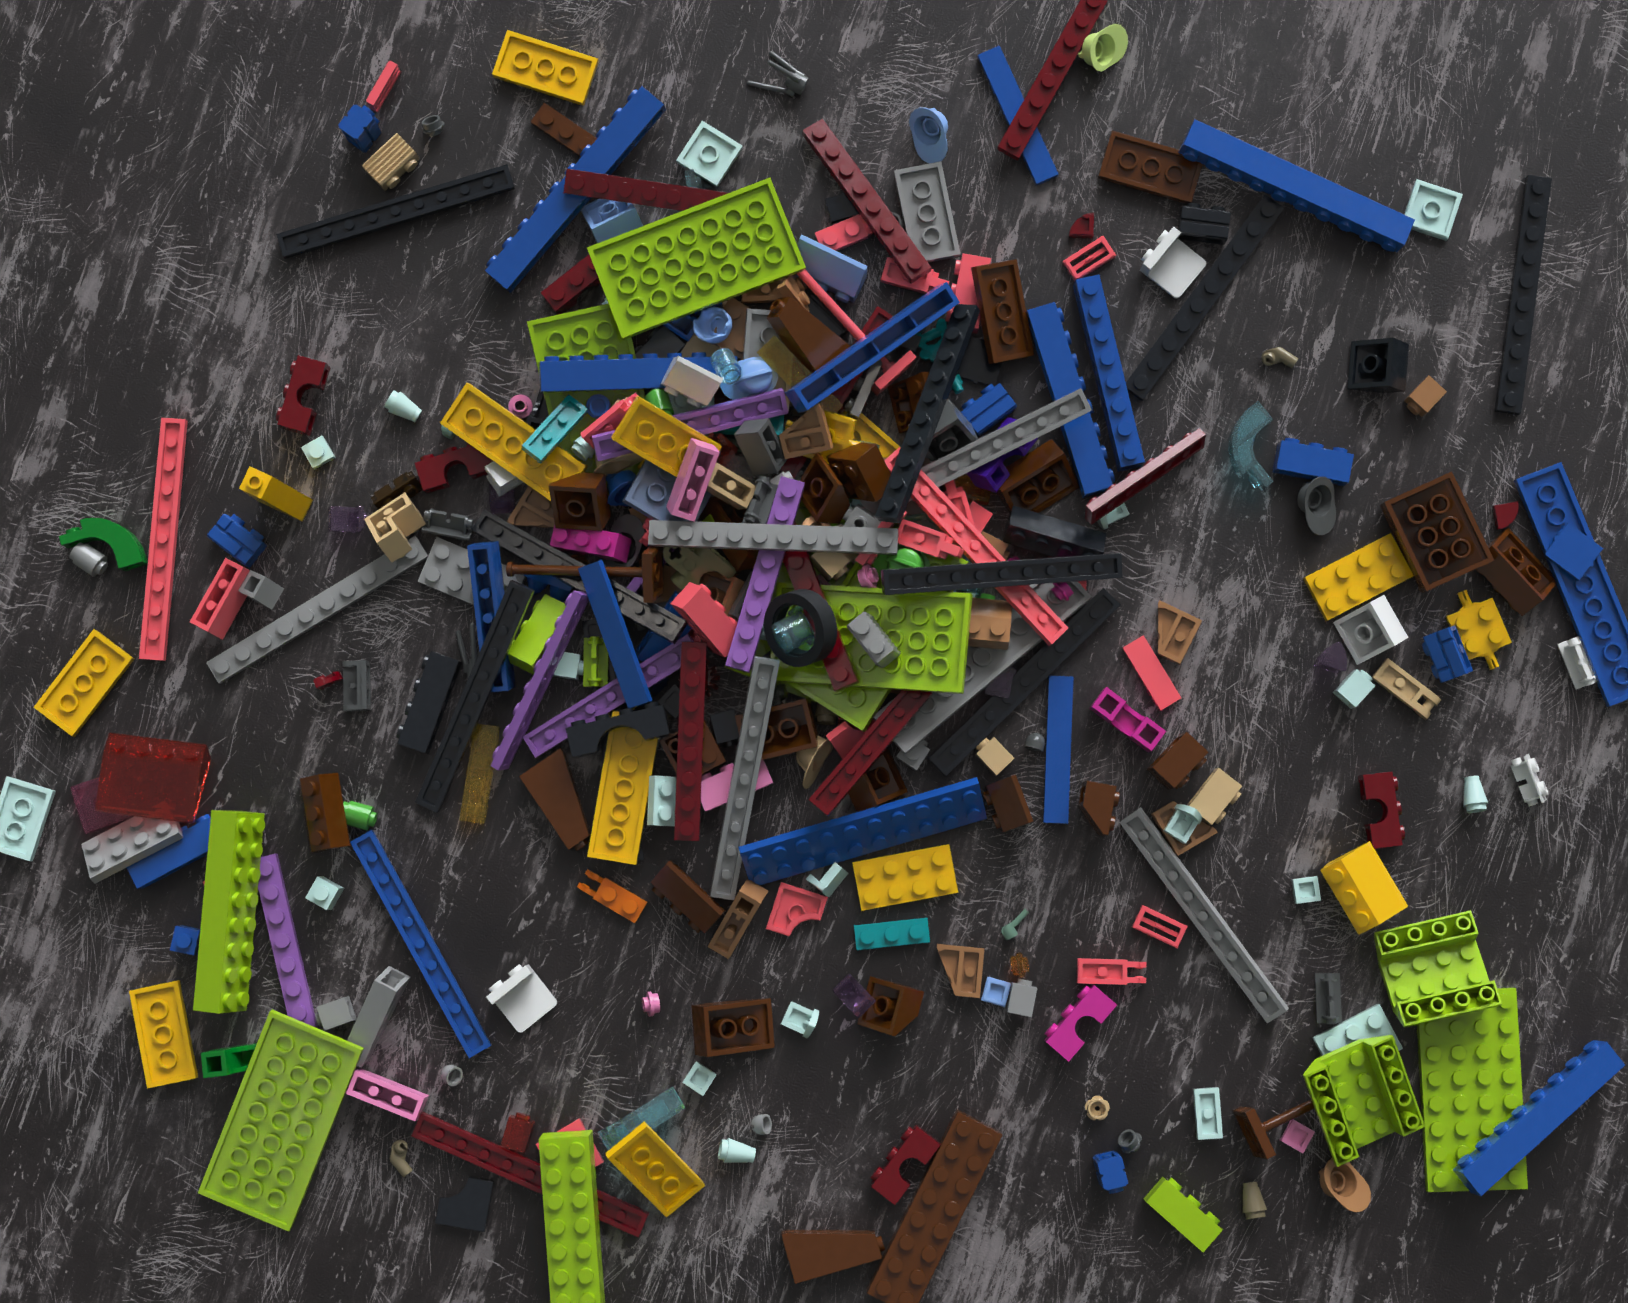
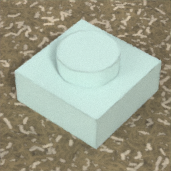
(318, 452)
(1306, 889)
(699, 1078)

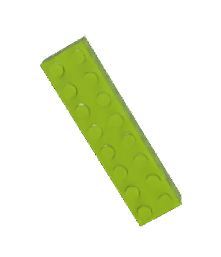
(229, 911)
(571, 1217)

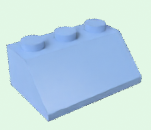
(832, 269)

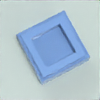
(996, 991)

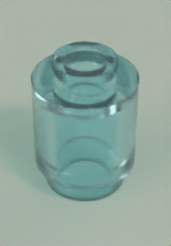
(726, 365)

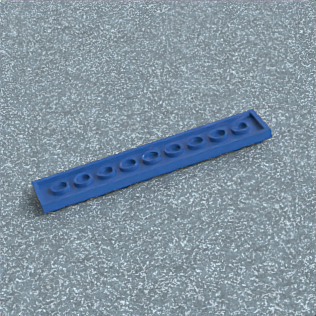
(1590, 600)
(863, 832)

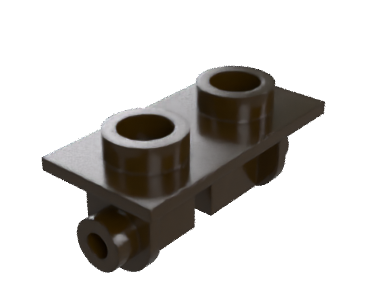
(405, 483)

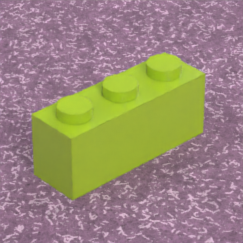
(534, 633)
(1183, 1213)

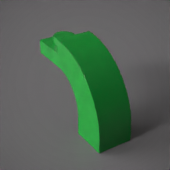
(126, 546)
(226, 1060)

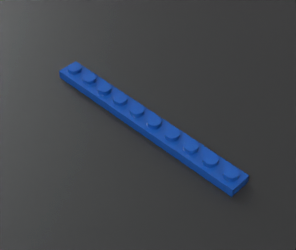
(420, 943)

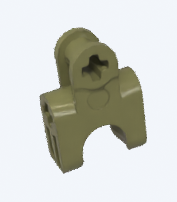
(695, 562)

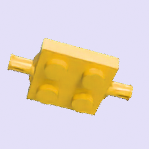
(841, 433)
(1479, 628)

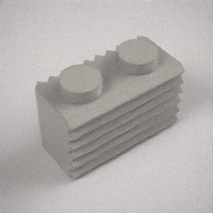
(873, 639)

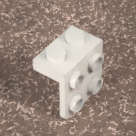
(1172, 264)
(522, 997)

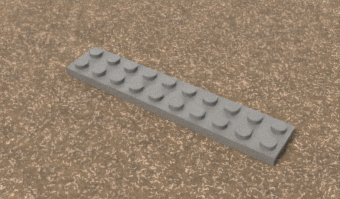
(985, 666)

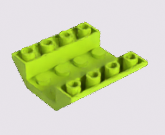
(1434, 969)
(1362, 1095)

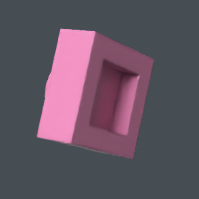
(1297, 1135)

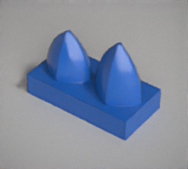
(557, 588)

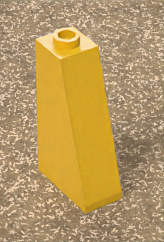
(275, 494)

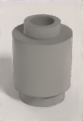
(89, 559)

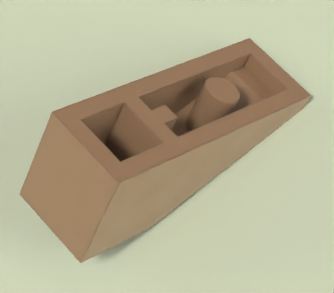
(738, 918)

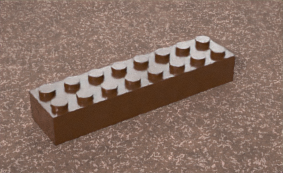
(934, 1210)

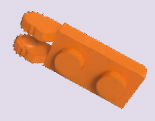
(615, 897)

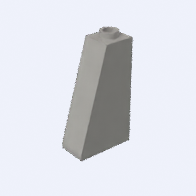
(377, 1011)

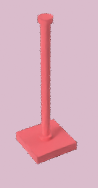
(890, 369)

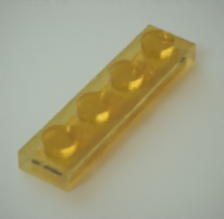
(791, 369)
(479, 774)

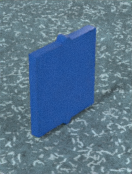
(1573, 551)

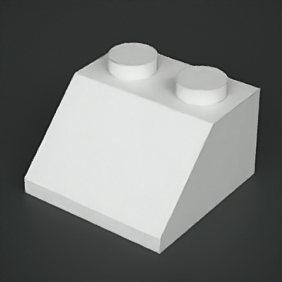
(690, 381)
(1370, 630)

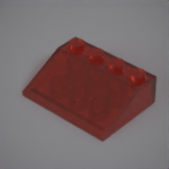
(152, 777)

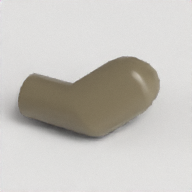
(398, 1157)

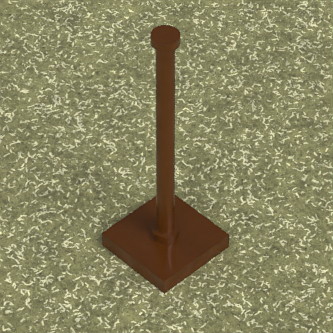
(651, 572)
(1255, 1131)

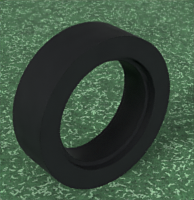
(823, 620)

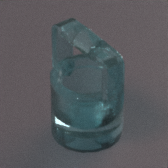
(793, 630)

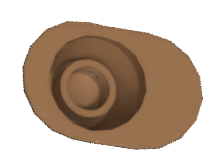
(1345, 1186)

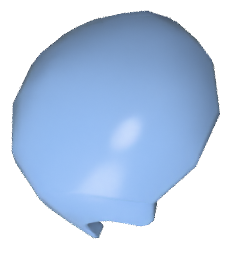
(708, 321)

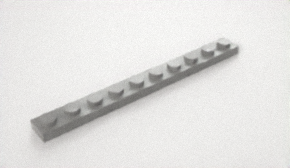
(1002, 440)
(773, 537)
(313, 612)
(744, 777)
(1204, 915)

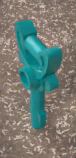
(929, 351)

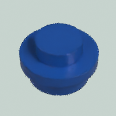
(597, 405)

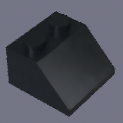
(1378, 365)

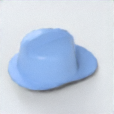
(929, 134)
(754, 379)

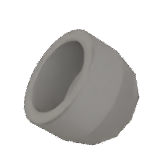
(452, 1075)
(762, 1124)

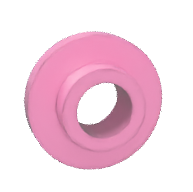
(524, 412)
(868, 576)
(651, 1003)

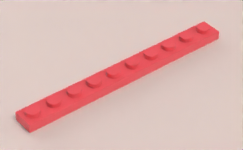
(163, 539)
(979, 550)

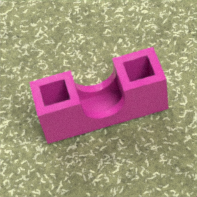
(598, 543)
(1126, 720)
(1063, 1036)

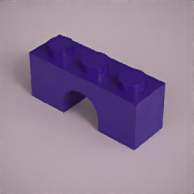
(994, 473)

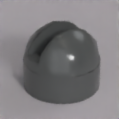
(1035, 742)

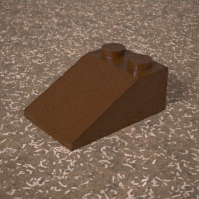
(732, 1027)

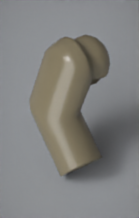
(1278, 355)

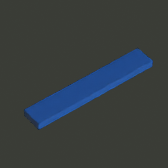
(1010, 99)
(615, 634)
(1058, 749)

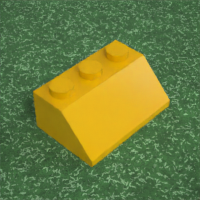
(1364, 888)

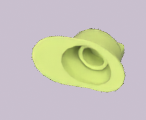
(1104, 47)

